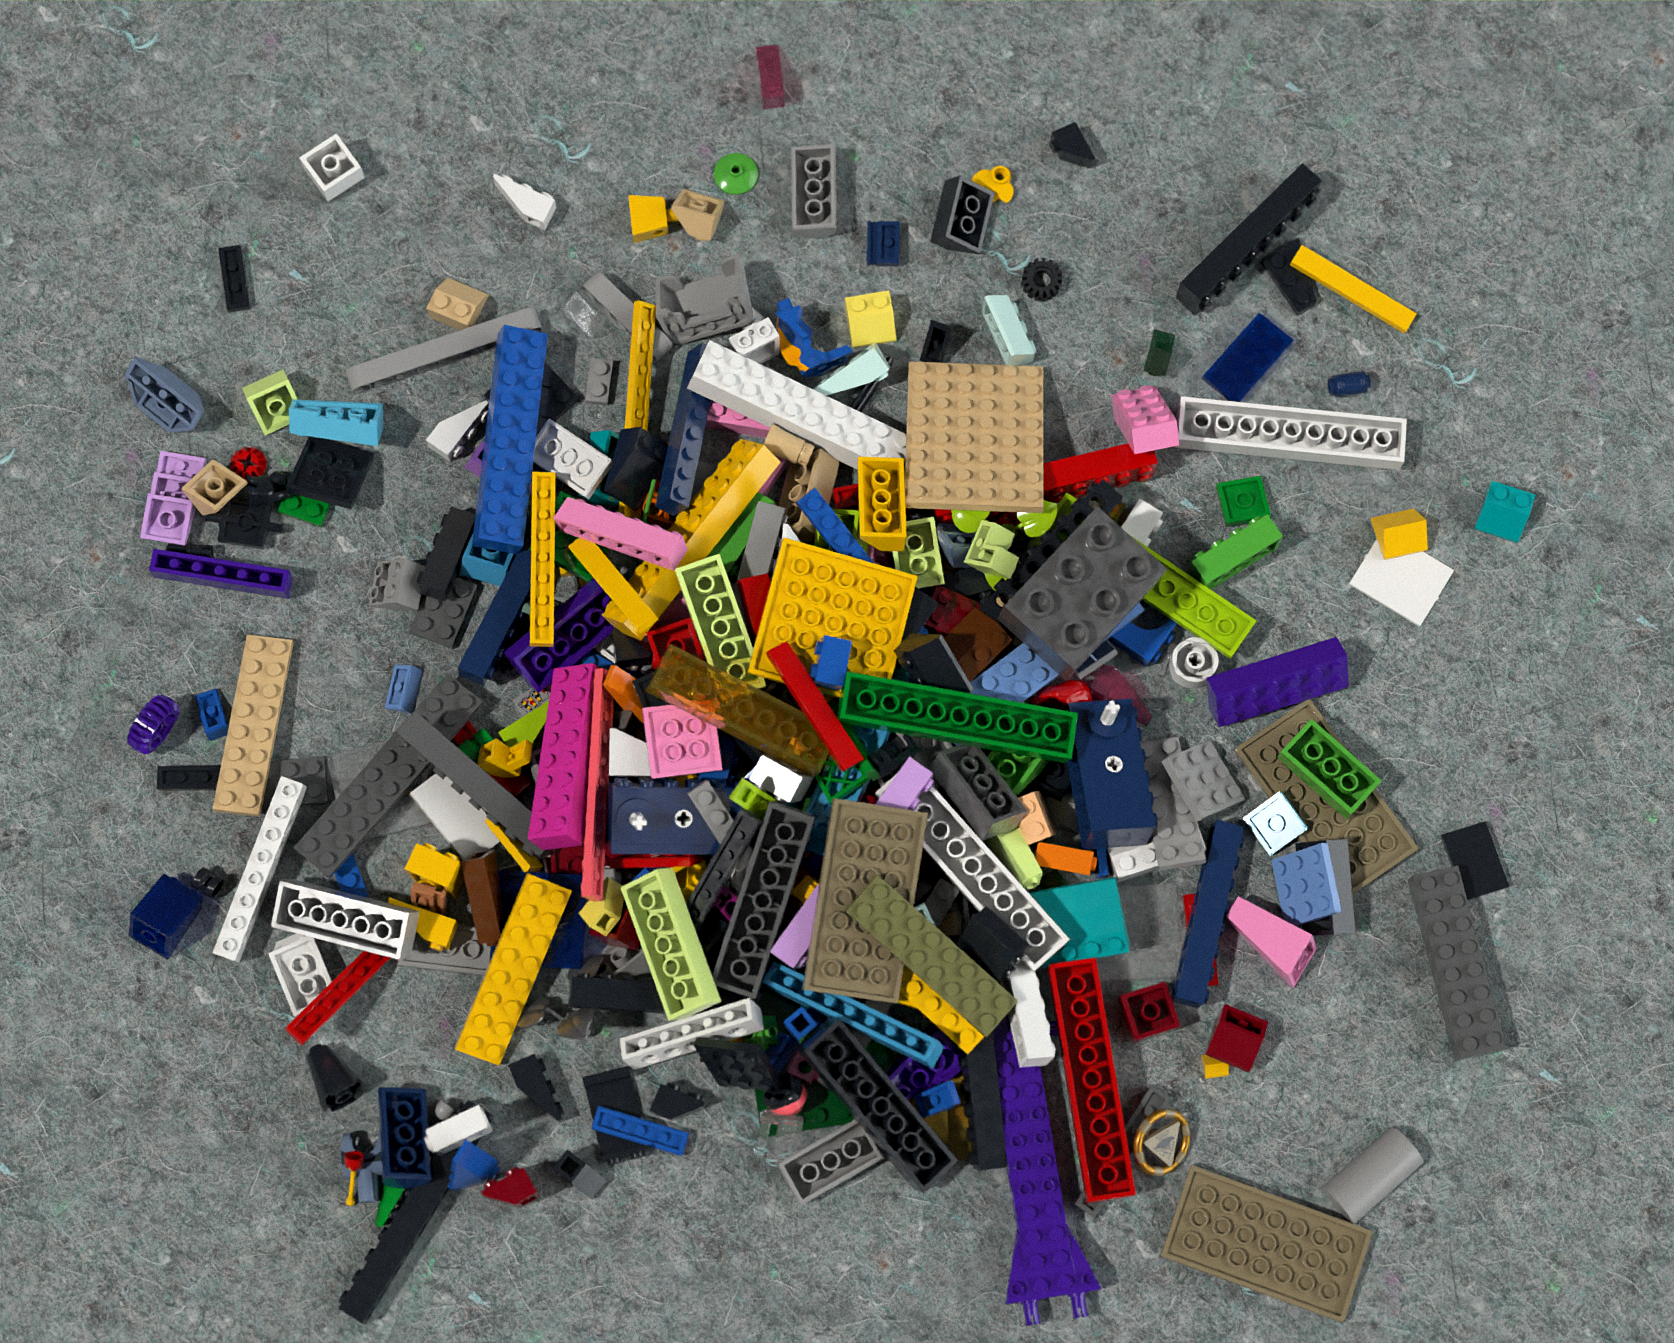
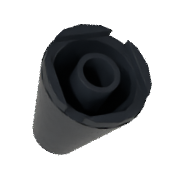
(332, 1078)

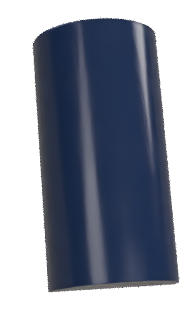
(402, 1137)

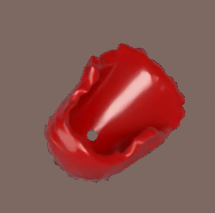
(1061, 694)

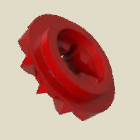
(243, 454)

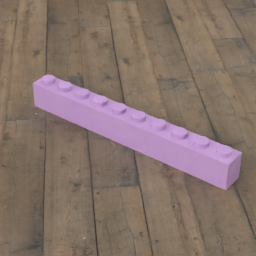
(901, 794)

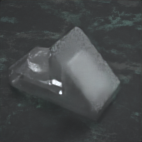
(582, 315)

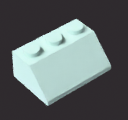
(1008, 330)

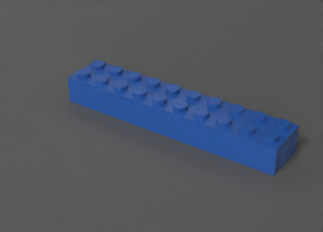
(510, 440)

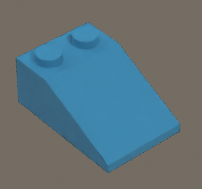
(486, 564)

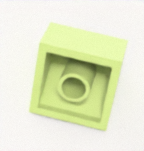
(271, 401)

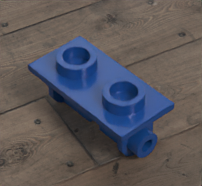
(781, 1052)

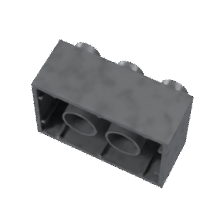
(1081, 593)

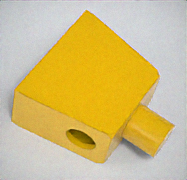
(649, 217)

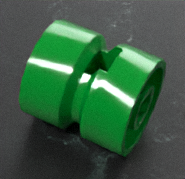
(472, 748)

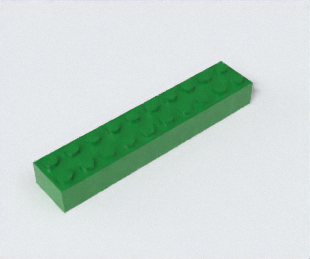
(957, 717)

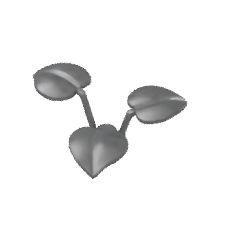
(578, 1022)

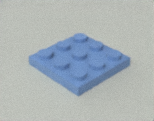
(1306, 885)

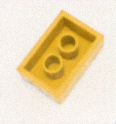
(436, 869)

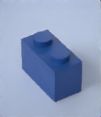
(831, 662)

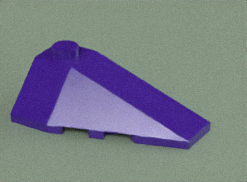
(914, 1077)

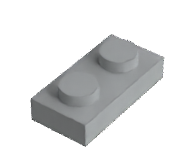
(599, 381)

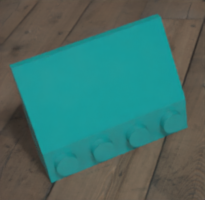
(1089, 917)

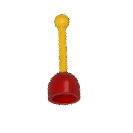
(353, 1161)

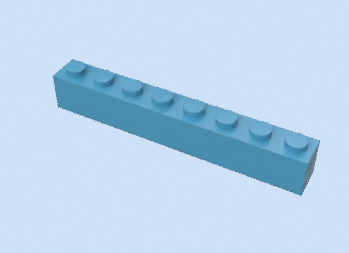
(855, 1016)

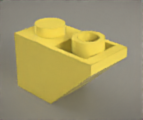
(606, 913)

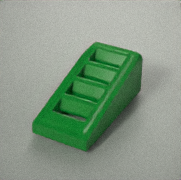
(386, 1204)

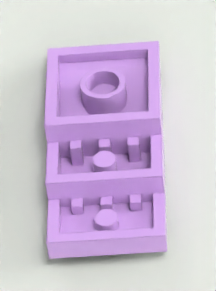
(167, 508)

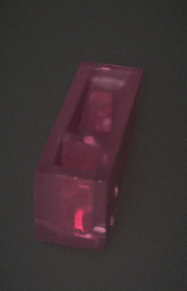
(770, 77)
(1112, 685)

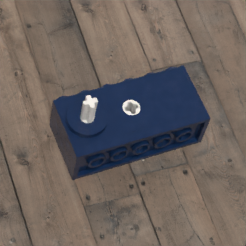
(1110, 776)
(646, 820)

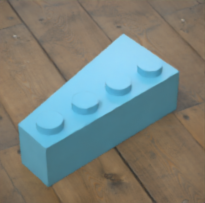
(337, 420)

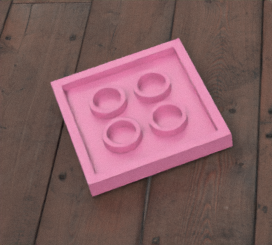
(679, 743)

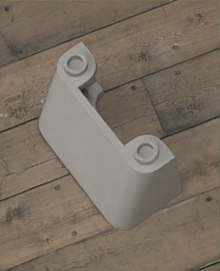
(704, 305)

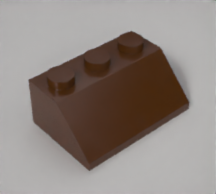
(976, 642)

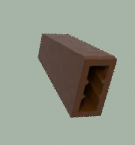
(484, 896)

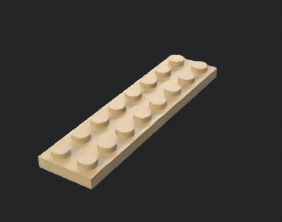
(253, 726)

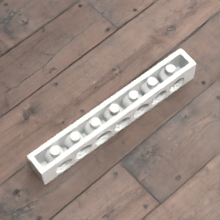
(260, 869)

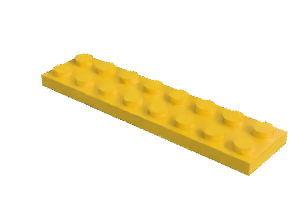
(513, 969)

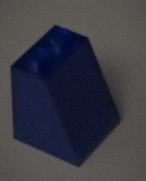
(164, 915)

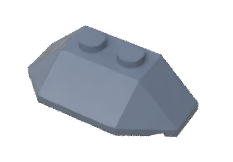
(163, 396)
(954, 544)

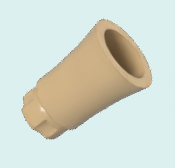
(788, 446)

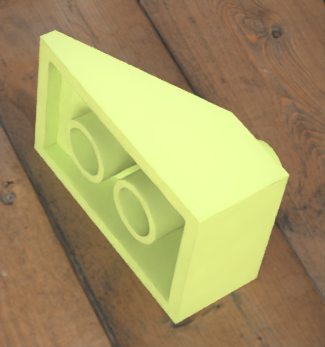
(921, 553)

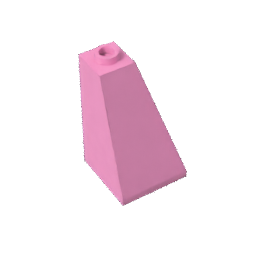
(1274, 939)

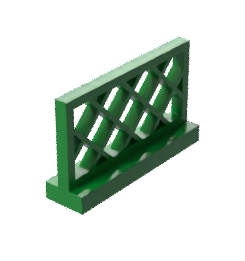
(865, 766)

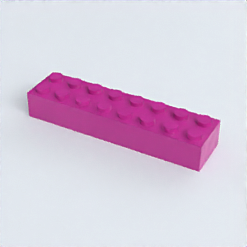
(564, 761)

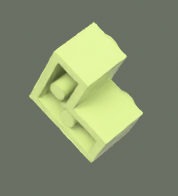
(990, 550)

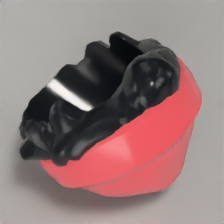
(789, 1100)

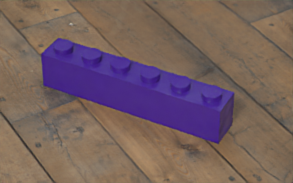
(221, 573)

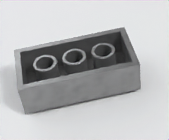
(977, 790)

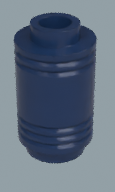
(1348, 384)

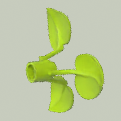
(1034, 526)

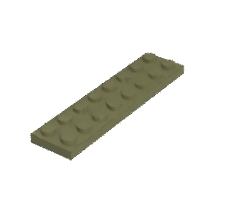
(931, 955)

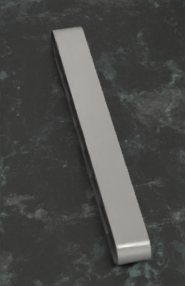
(436, 352)

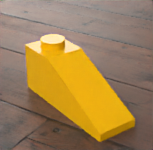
(432, 927)

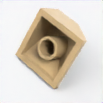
(698, 213)

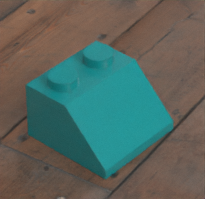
(1504, 511)

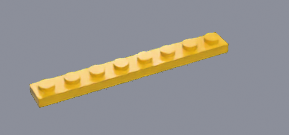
(542, 559)

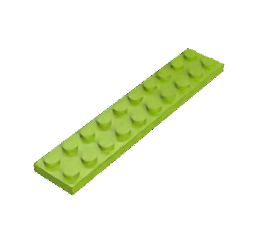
(1187, 601)

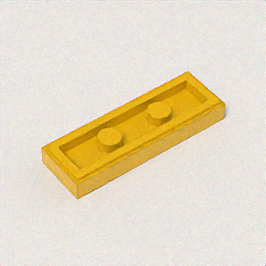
(525, 861)

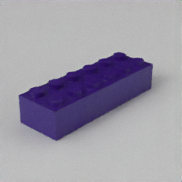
(576, 631)
(1277, 682)

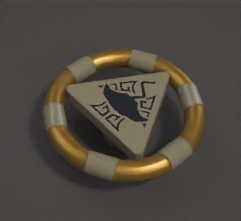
(1162, 1141)

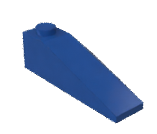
(471, 1167)

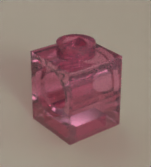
(793, 1069)

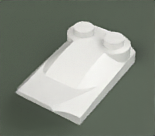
(300, 970)

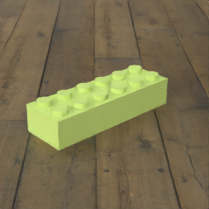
(717, 618)
(670, 944)

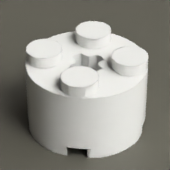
(1182, 669)

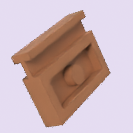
(426, 897)

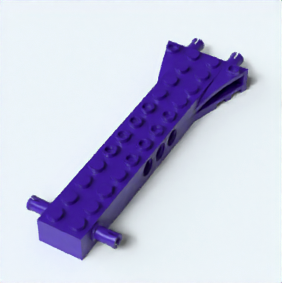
(1044, 1251)

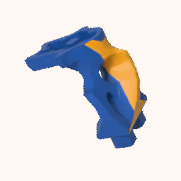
(796, 347)

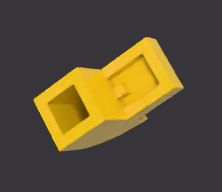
(503, 760)

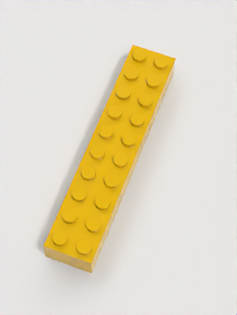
(701, 525)

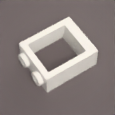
(757, 347)
(453, 1131)

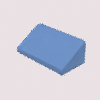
(403, 688)

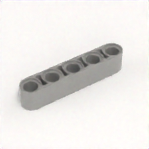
(620, 310)

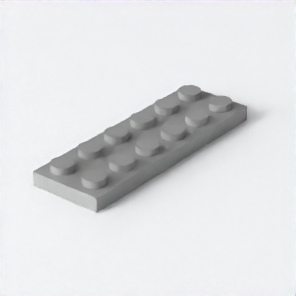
(1177, 834)

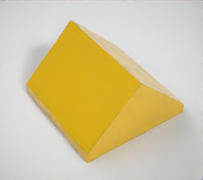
(1400, 533)

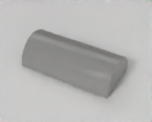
(814, 190)
(829, 1161)
(1373, 1175)

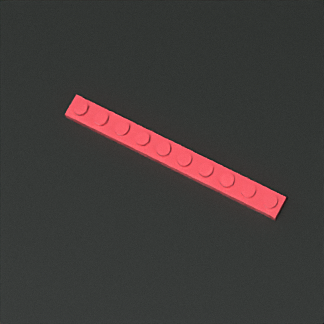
(597, 790)

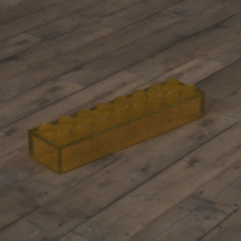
(738, 709)

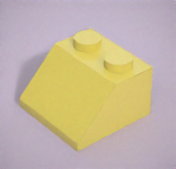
(870, 319)

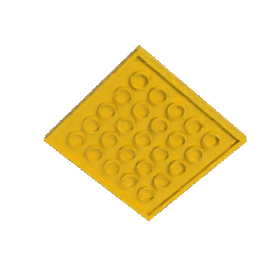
(833, 596)

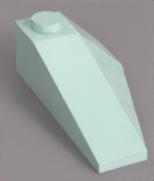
(862, 369)

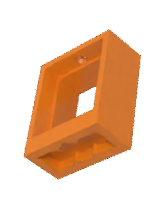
(1065, 858)

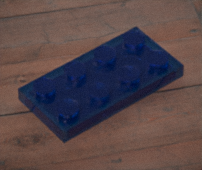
(1247, 359)

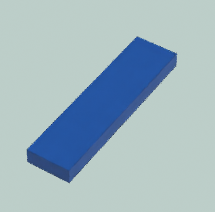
(640, 1131)

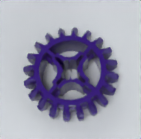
(153, 724)

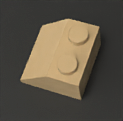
(456, 304)

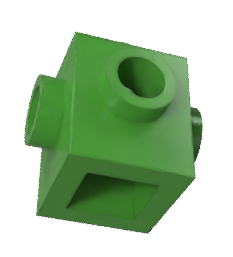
(765, 1037)

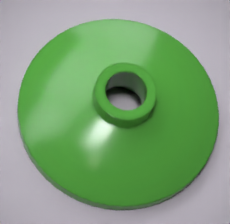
(738, 182)

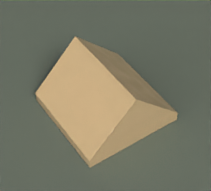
(213, 487)

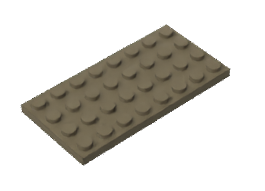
(1372, 830)
(859, 845)
(1266, 1244)

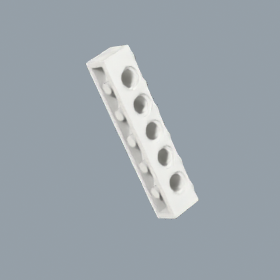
(679, 1036)

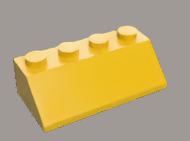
(882, 502)

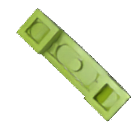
(751, 798)

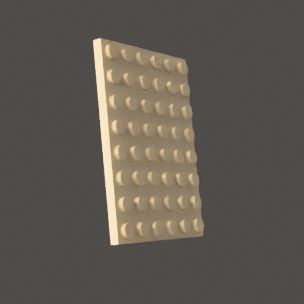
(974, 437)

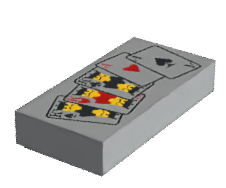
(531, 700)

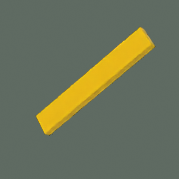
(1353, 289)
(613, 584)

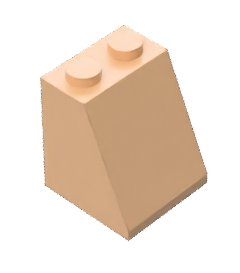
(1037, 821)

